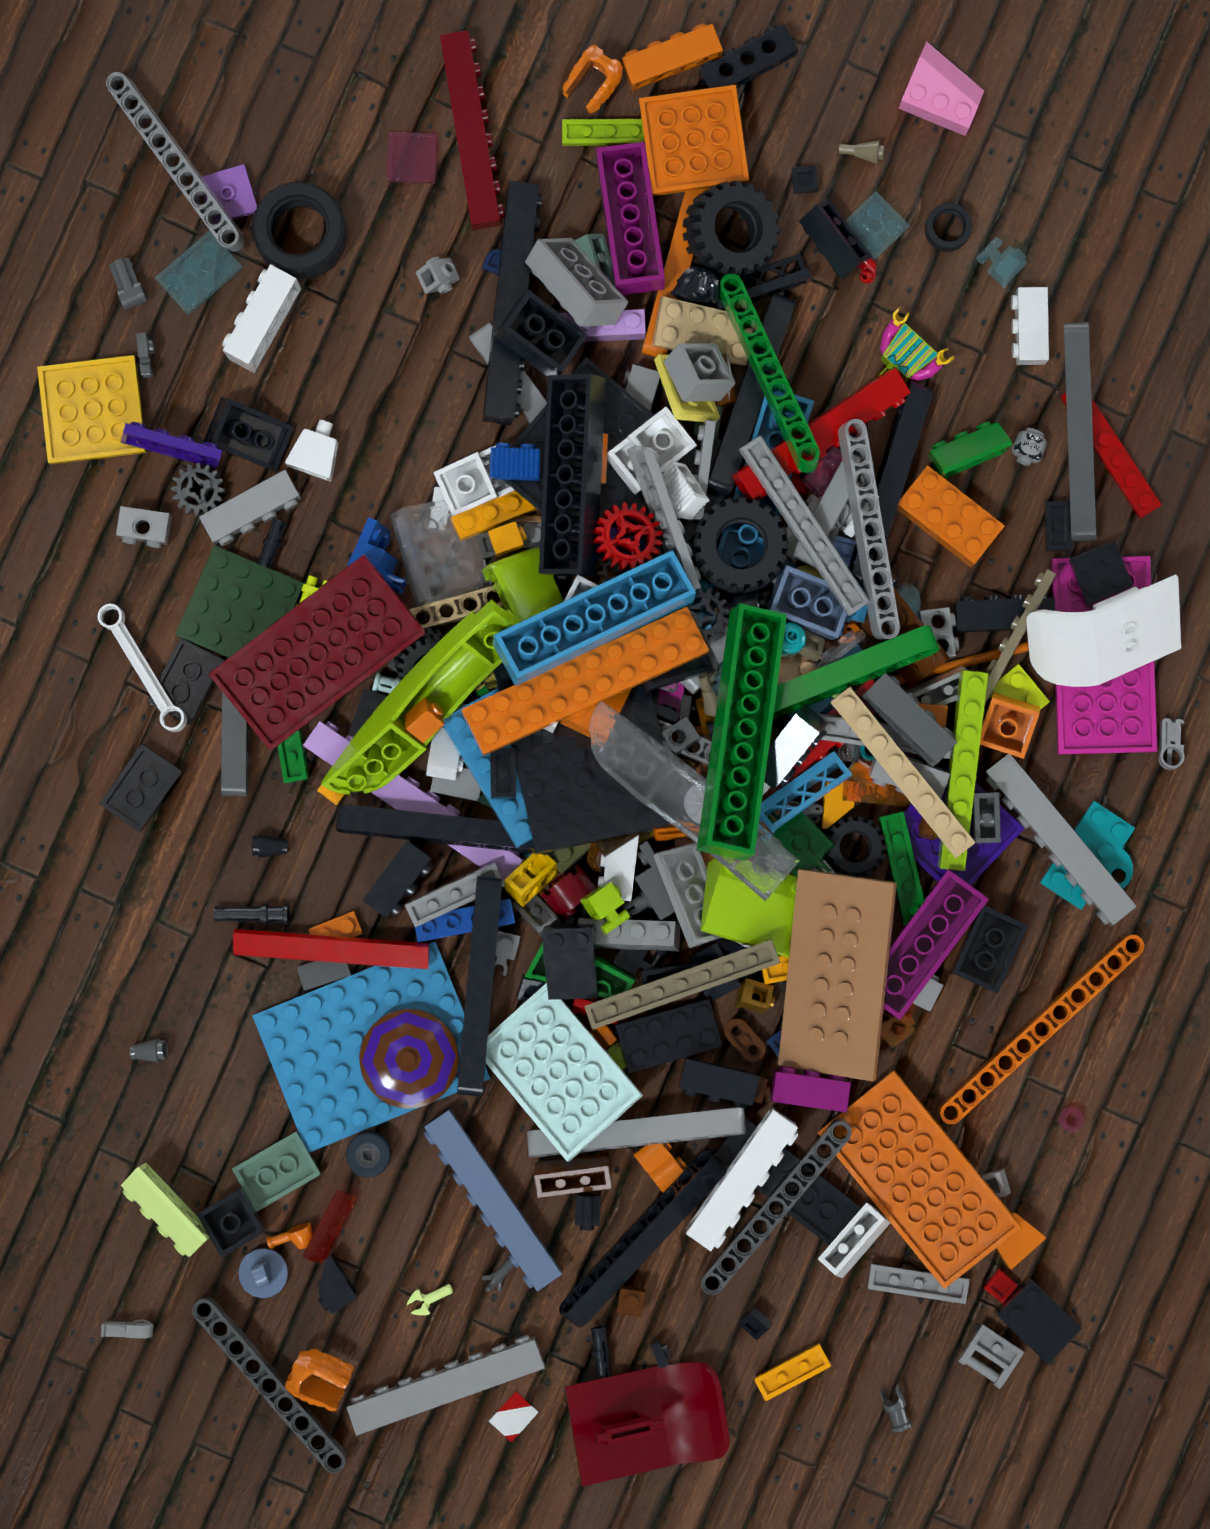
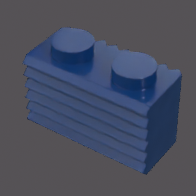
(515, 463)

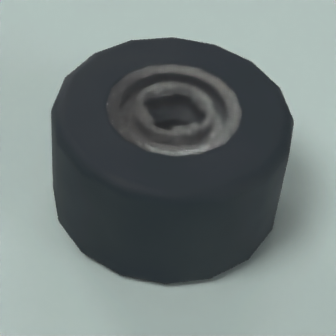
(368, 1154)

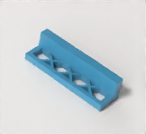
(798, 788)

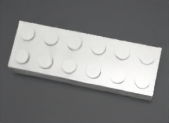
(741, 1179)

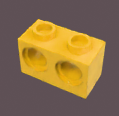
(530, 878)

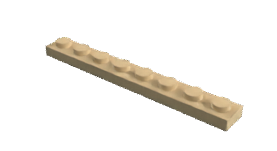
(902, 772)

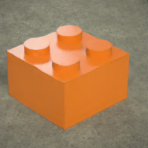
(1008, 724)

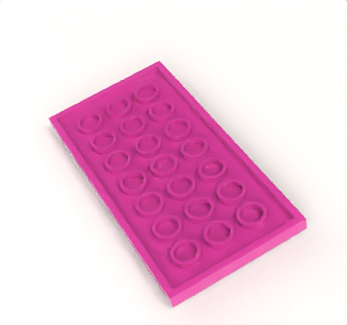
(1117, 713)

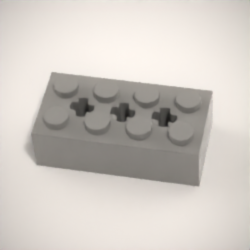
(576, 282)

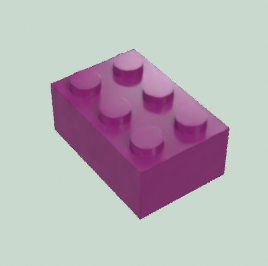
(810, 1089)

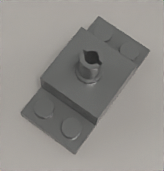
(652, 888)

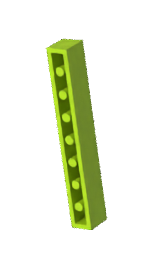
(964, 758)

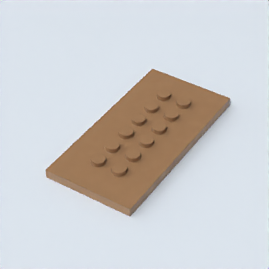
(837, 974)

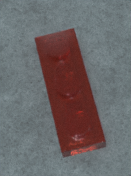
(329, 1226)

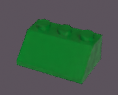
(969, 449)

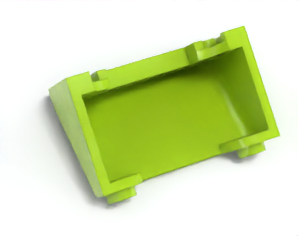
(521, 585)

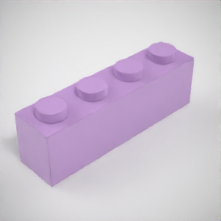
(628, 327)

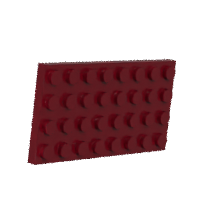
(317, 652)

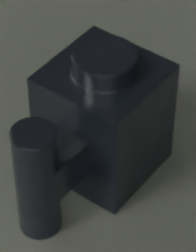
(587, 1210)

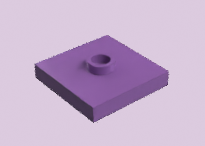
(233, 191)

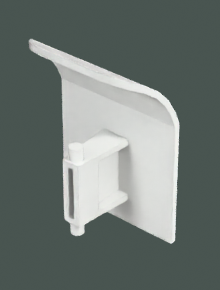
(1108, 640)

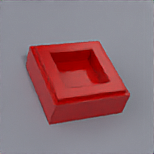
(1000, 1286)

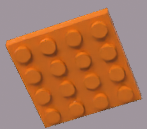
(693, 139)

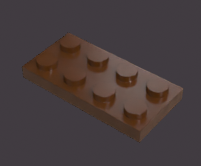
(908, 621)

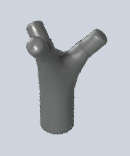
(498, 1276)

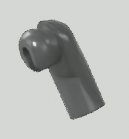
(582, 913)

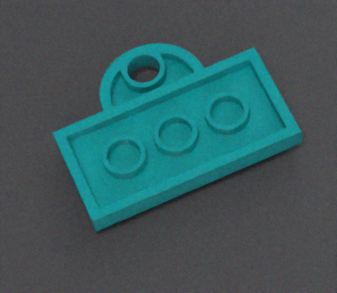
(1105, 838)

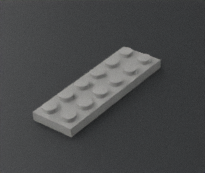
(653, 487)

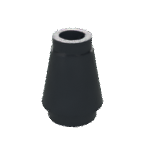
(268, 846)

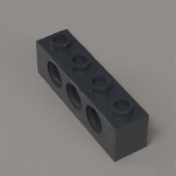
(763, 62)

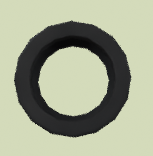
(949, 208)

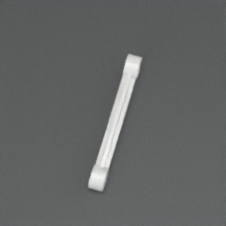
(142, 667)

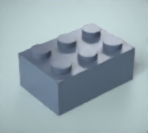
(807, 603)

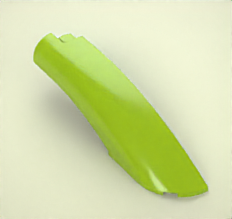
(442, 676)

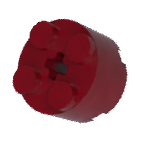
(567, 891)

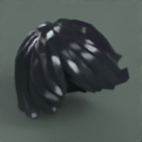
(697, 286)

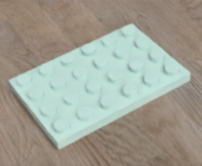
(559, 1073)

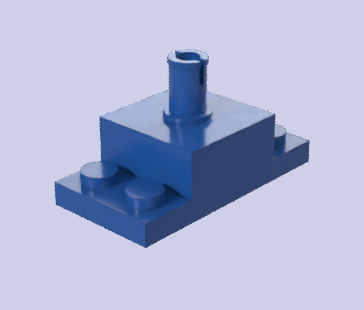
(371, 543)

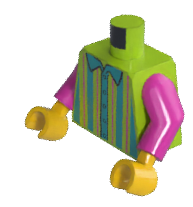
(909, 352)

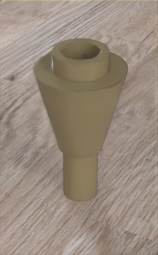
(869, 151)
(709, 697)

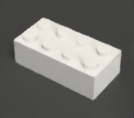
(261, 318)

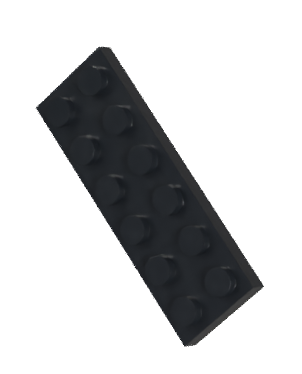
(820, 1208)

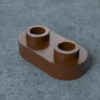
(744, 1040)

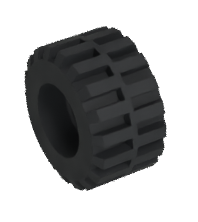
(405, 659)
(875, 841)

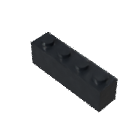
(992, 613)

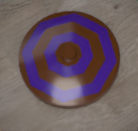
(409, 1058)

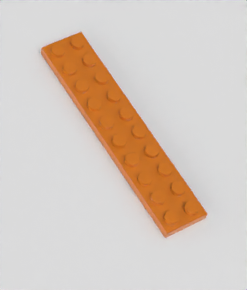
(585, 681)

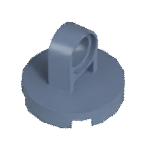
(263, 1272)

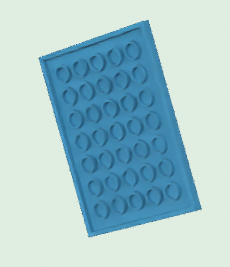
(319, 1040)

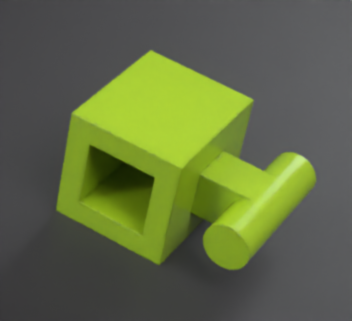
(602, 904)

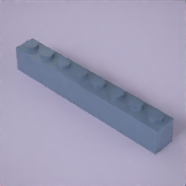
(493, 1200)

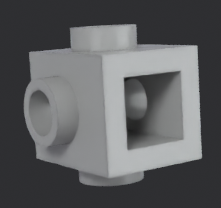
(437, 275)

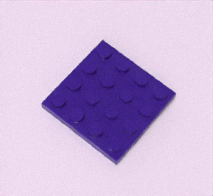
(978, 855)

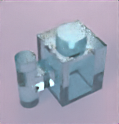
(1005, 265)

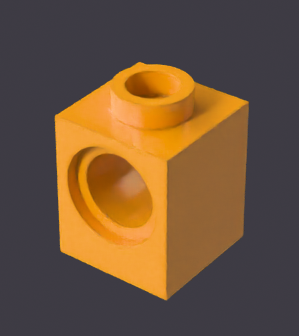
(507, 538)

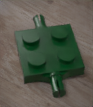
(804, 842)

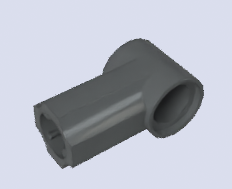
(129, 288)

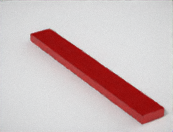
(331, 949)

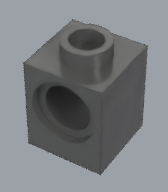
(684, 726)

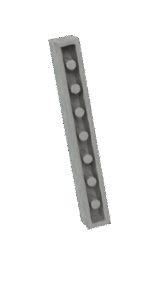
(1060, 839)
(445, 1385)

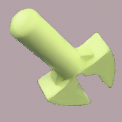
(428, 1298)

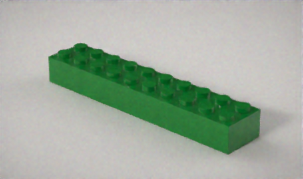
(741, 732)

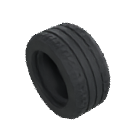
(286, 198)

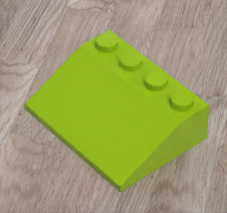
(742, 915)

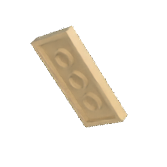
(696, 324)

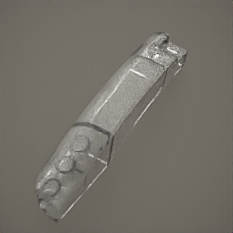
(677, 794)

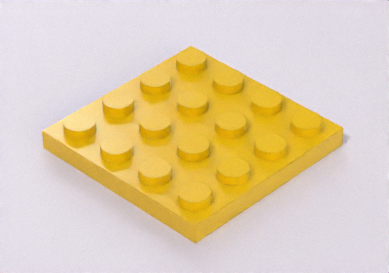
(88, 408)

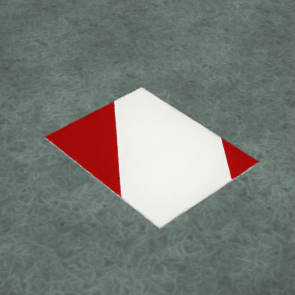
(513, 1416)

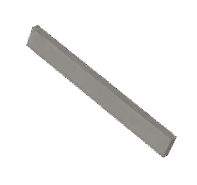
(804, 525)

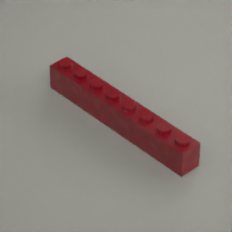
(470, 130)

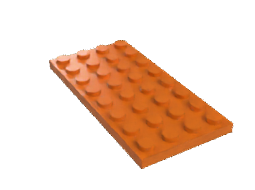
(922, 1181)

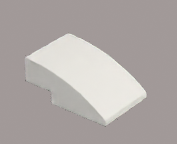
(660, 433)
(469, 483)

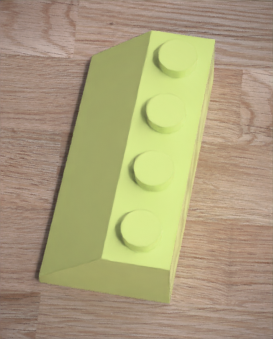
(166, 1209)

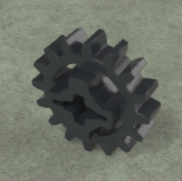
(713, 618)

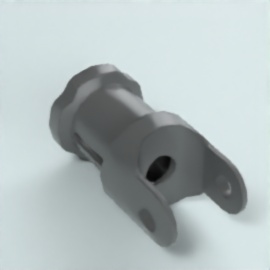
(896, 1411)

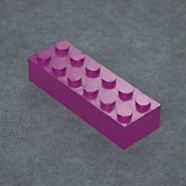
(630, 218)
(929, 939)

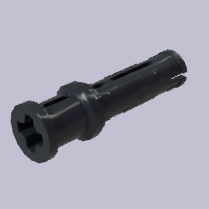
(264, 914)

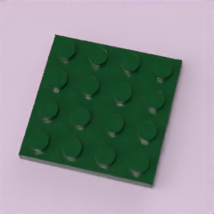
(235, 602)

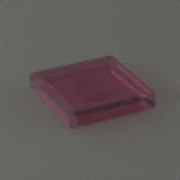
(412, 157)

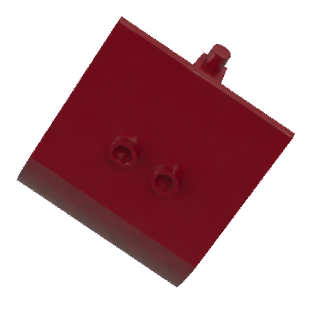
(647, 1420)

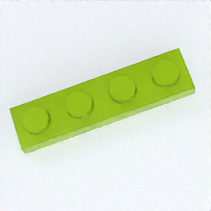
(601, 132)

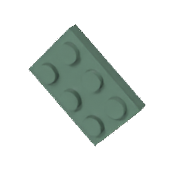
(276, 1171)

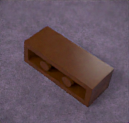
(575, 1176)

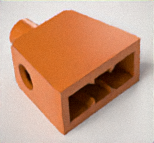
(1020, 1243)

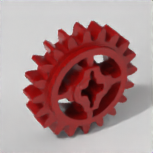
(631, 546)

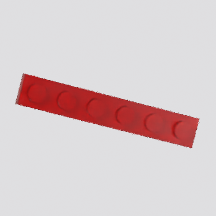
(1120, 465)

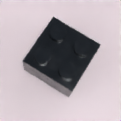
(231, 1222)

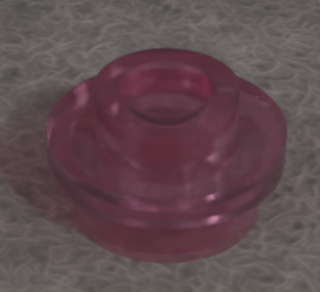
(1076, 1125)

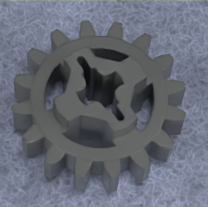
(207, 487)

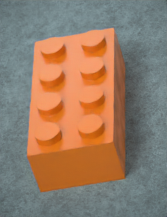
(949, 516)

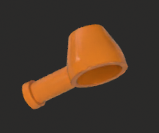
(299, 1235)

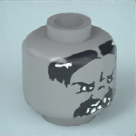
(1029, 446)

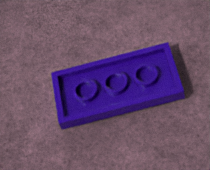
(162, 443)

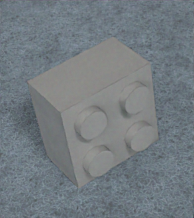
(699, 372)

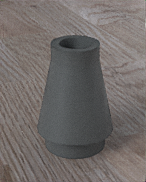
(152, 1050)

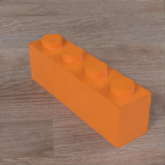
(672, 56)

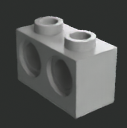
(944, 633)

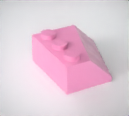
(941, 92)

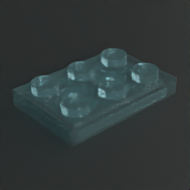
(198, 273)

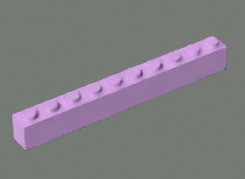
(406, 796)

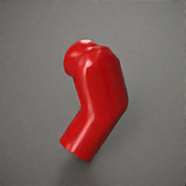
(868, 271)

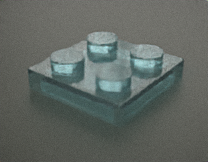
(877, 225)

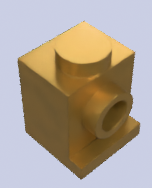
(760, 990)

